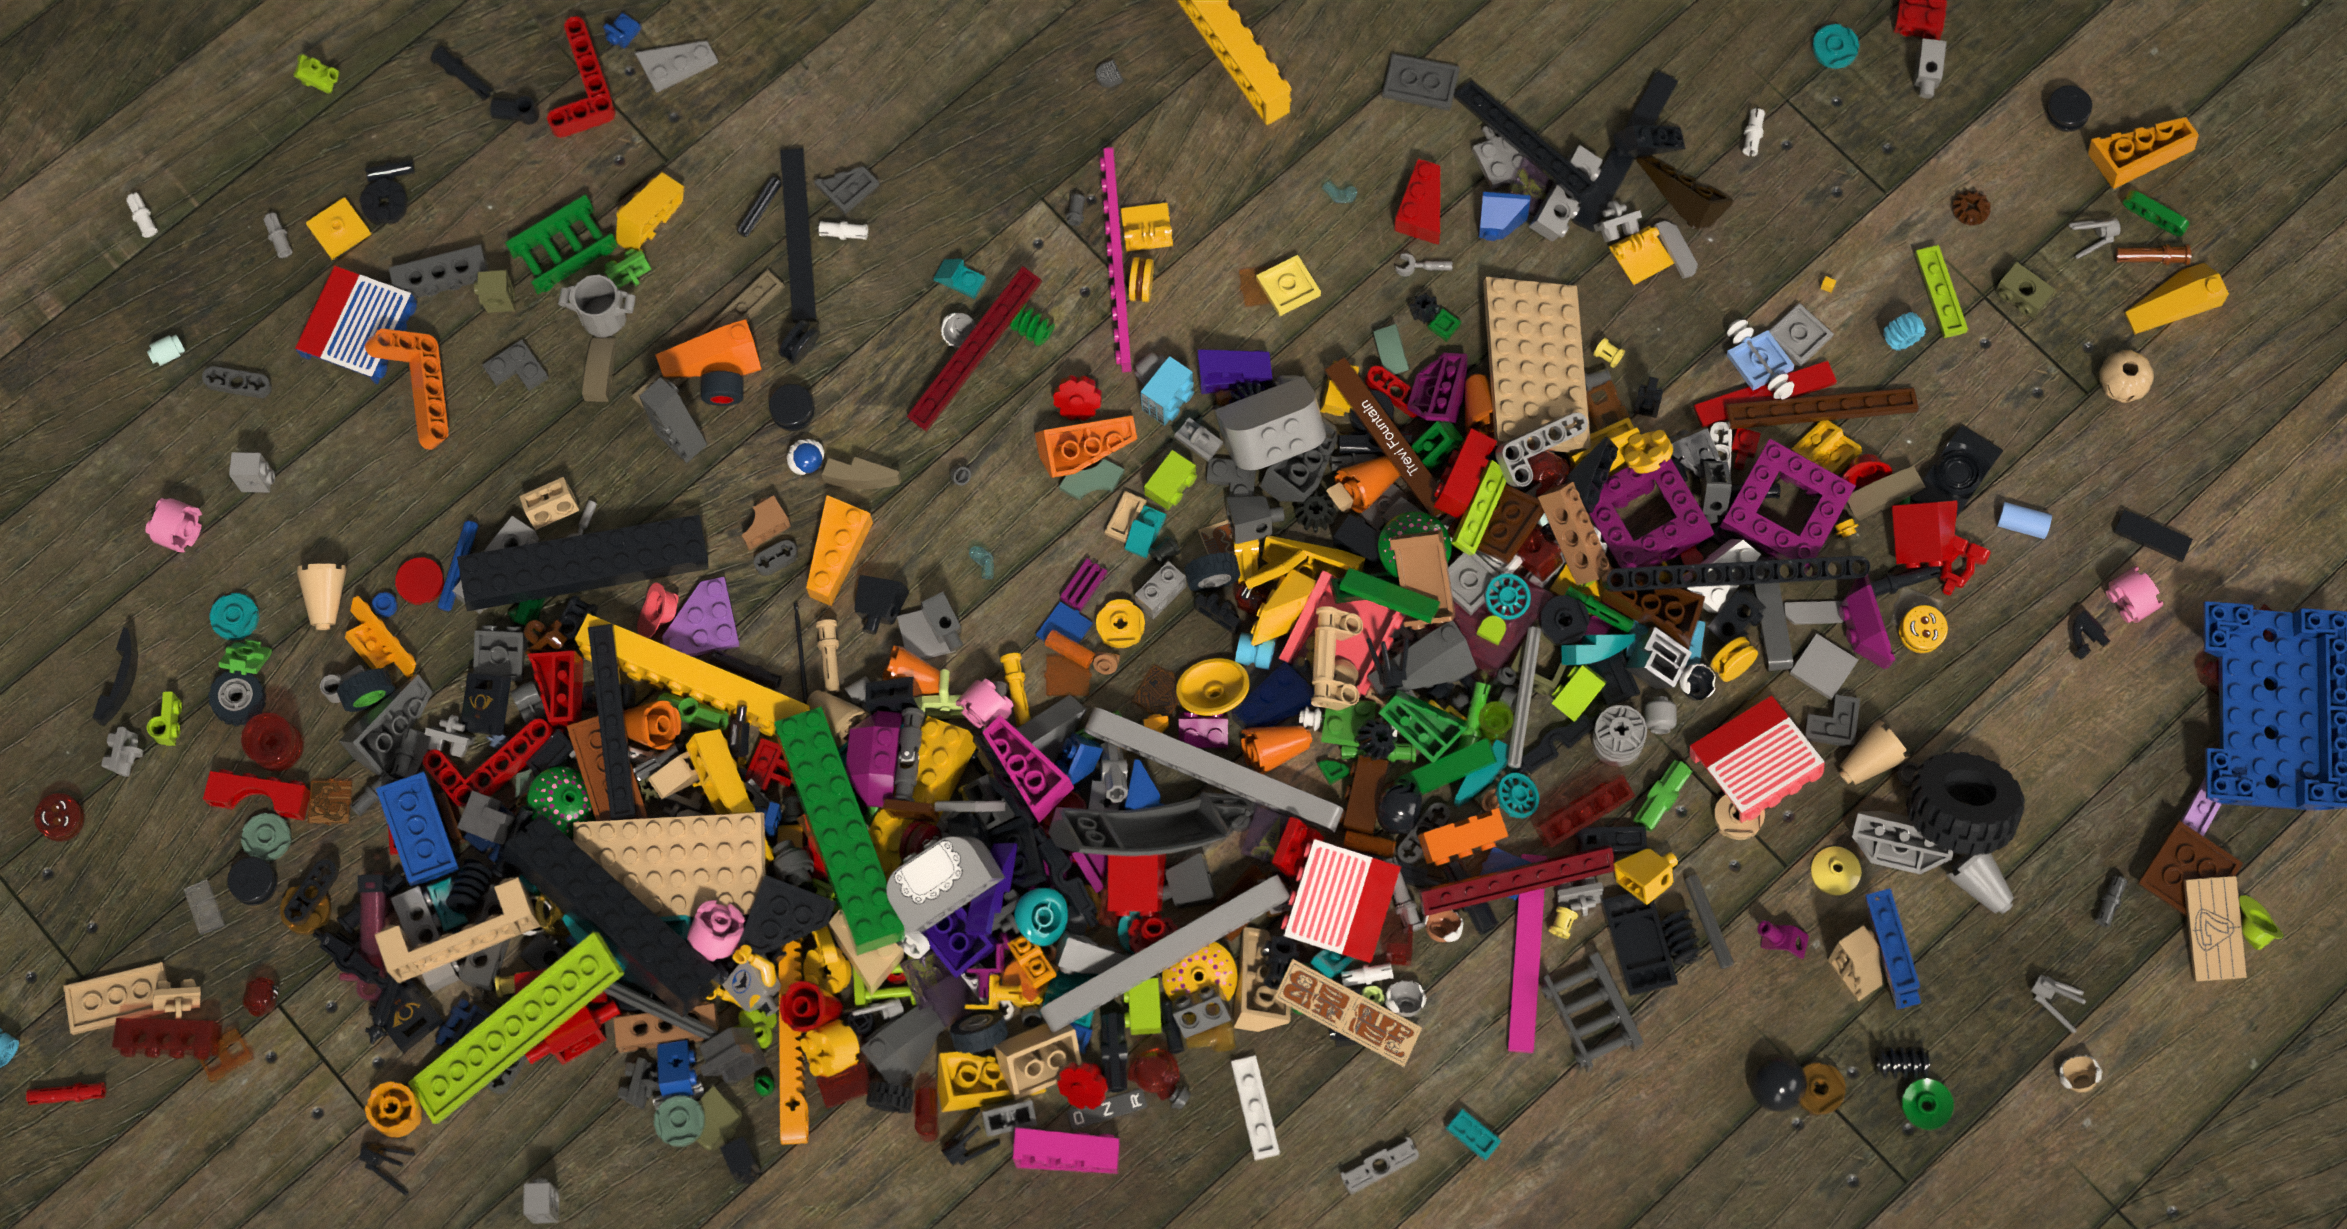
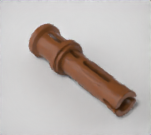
(2165, 254)

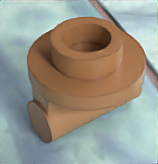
(1106, 662)
(1487, 798)

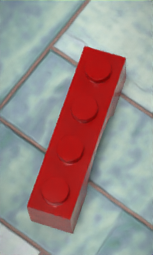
(228, 790)

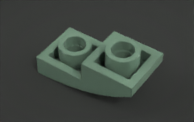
(1391, 349)

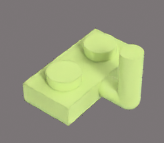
(942, 705)

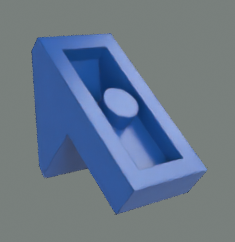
(772, 819)

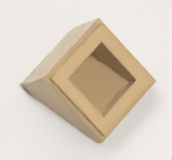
(1340, 497)

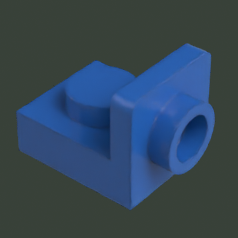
(622, 31)

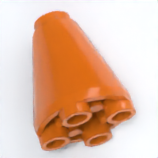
(906, 664)

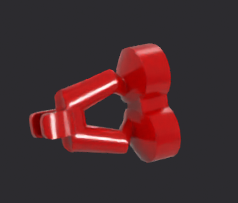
(1973, 553)

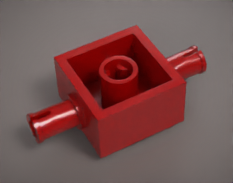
(575, 1035)

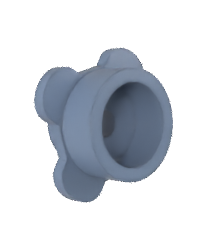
(498, 741)

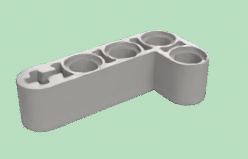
(1542, 443)

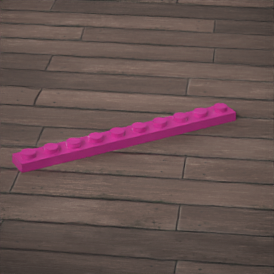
(1116, 268)

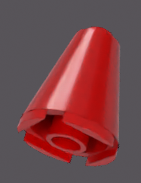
(808, 1007)

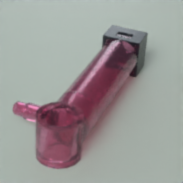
(372, 919)

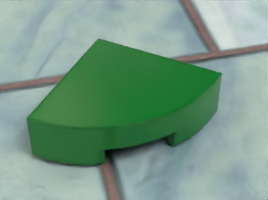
(1333, 770)

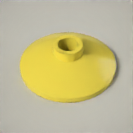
(1831, 881)

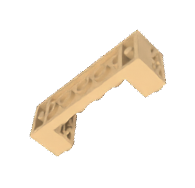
(405, 962)

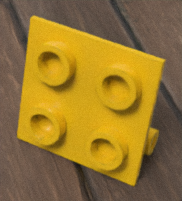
(1146, 227)
(1641, 254)

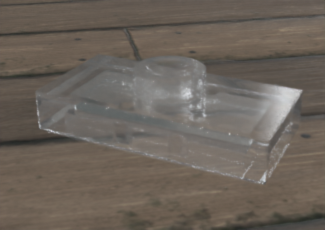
(204, 907)

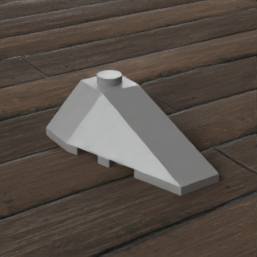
(1084, 956)

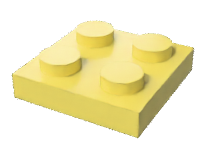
(1288, 285)

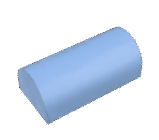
(2024, 520)

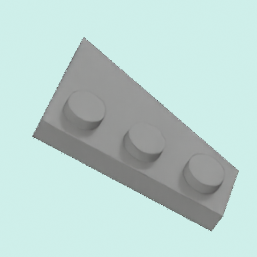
(673, 64)

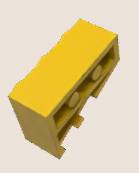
(646, 210)

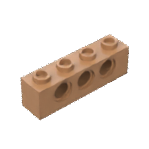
(1574, 533)
(627, 1023)

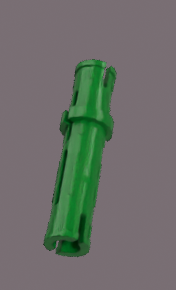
(1601, 611)

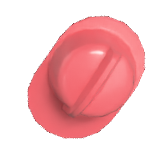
(657, 610)

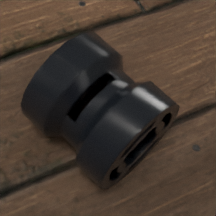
(864, 1026)

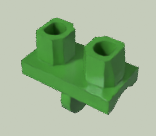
(628, 269)

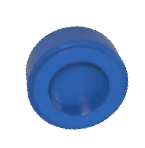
(384, 604)

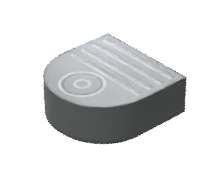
(1108, 74)

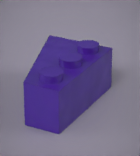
(1228, 368)

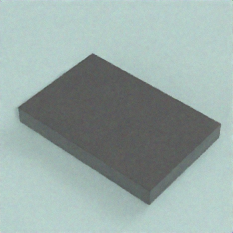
(1421, 82)

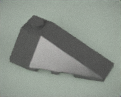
(1053, 727)
(903, 1045)

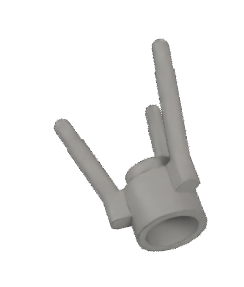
(2105, 228)
(2047, 987)
(889, 1009)

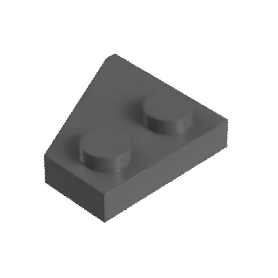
(848, 188)

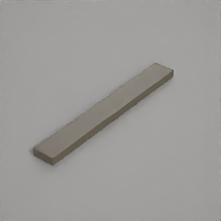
(742, 308)

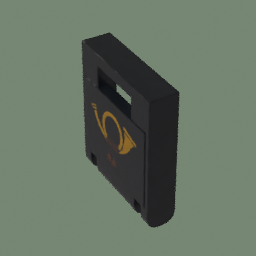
(485, 709)
(406, 1010)

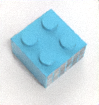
(1167, 391)

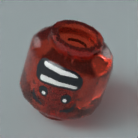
(1251, 599)
(260, 996)

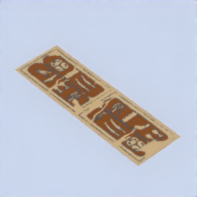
(1348, 1013)

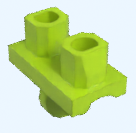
(314, 73)

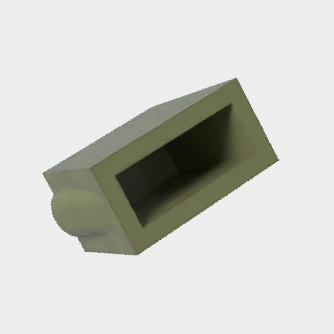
(720, 1119)

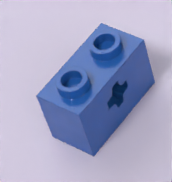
(675, 1069)

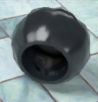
(1399, 806)

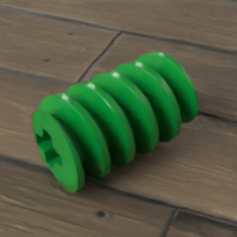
(1032, 327)

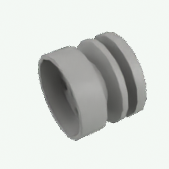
(1608, 743)

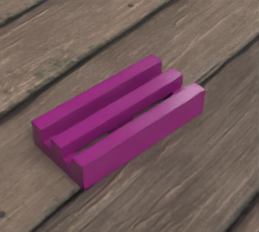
(1093, 568)

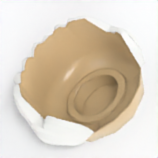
(2080, 1073)

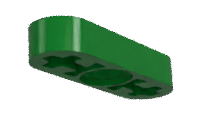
(2156, 213)

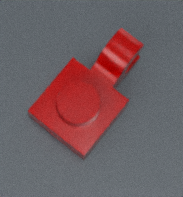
(1744, 445)

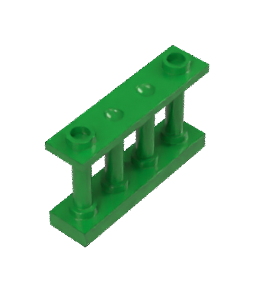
(560, 223)

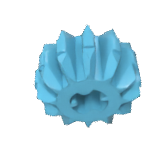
(1904, 331)

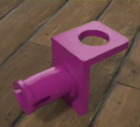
(1782, 938)
(984, 974)

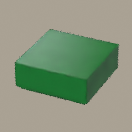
(1444, 325)

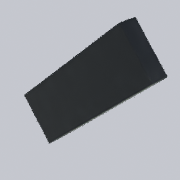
(2153, 536)

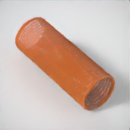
(1084, 654)
(1378, 848)

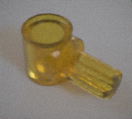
(1219, 1037)

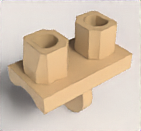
(176, 998)

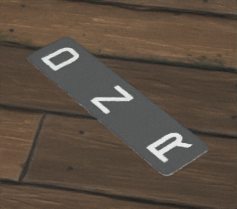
(1108, 1109)

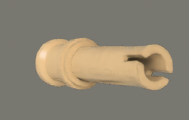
(828, 646)

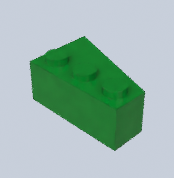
(1422, 724)

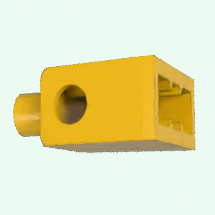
(1645, 874)

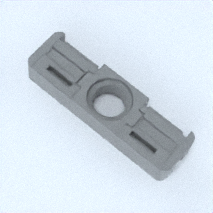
(1365, 1174)

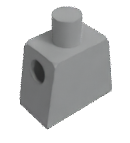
(1929, 66)

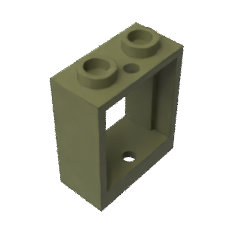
(1541, 684)

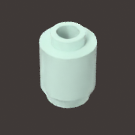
(165, 349)

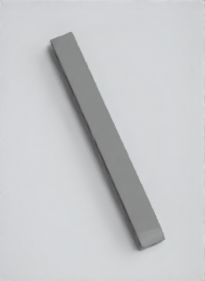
(1214, 770)
(1164, 953)

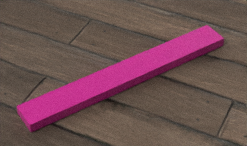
(1526, 967)

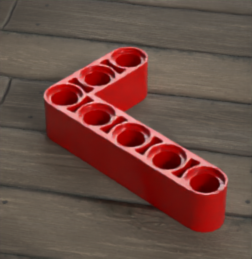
(591, 80)
(491, 767)

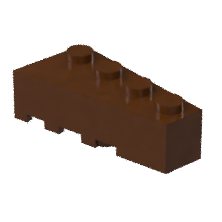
(1669, 610)

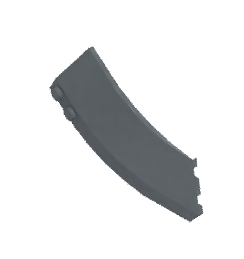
(1152, 829)

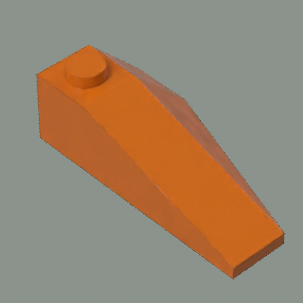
(722, 349)
(1078, 446)

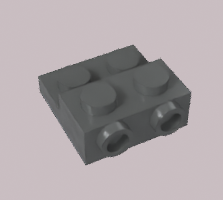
(500, 652)

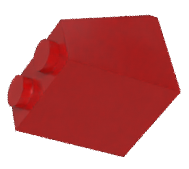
(1924, 532)
(1136, 884)

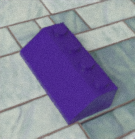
(955, 946)

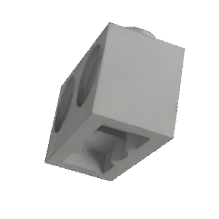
(1160, 590)
(541, 1202)

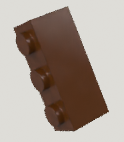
(1363, 795)

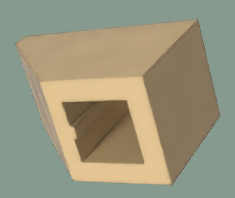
(674, 776)

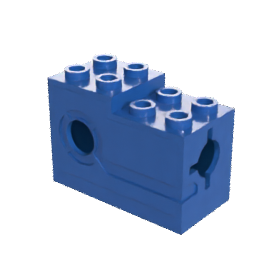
(417, 829)

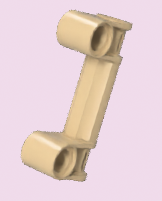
(1332, 625)

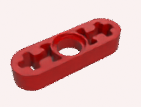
(1394, 381)

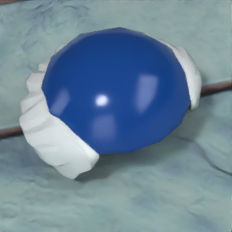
(805, 456)

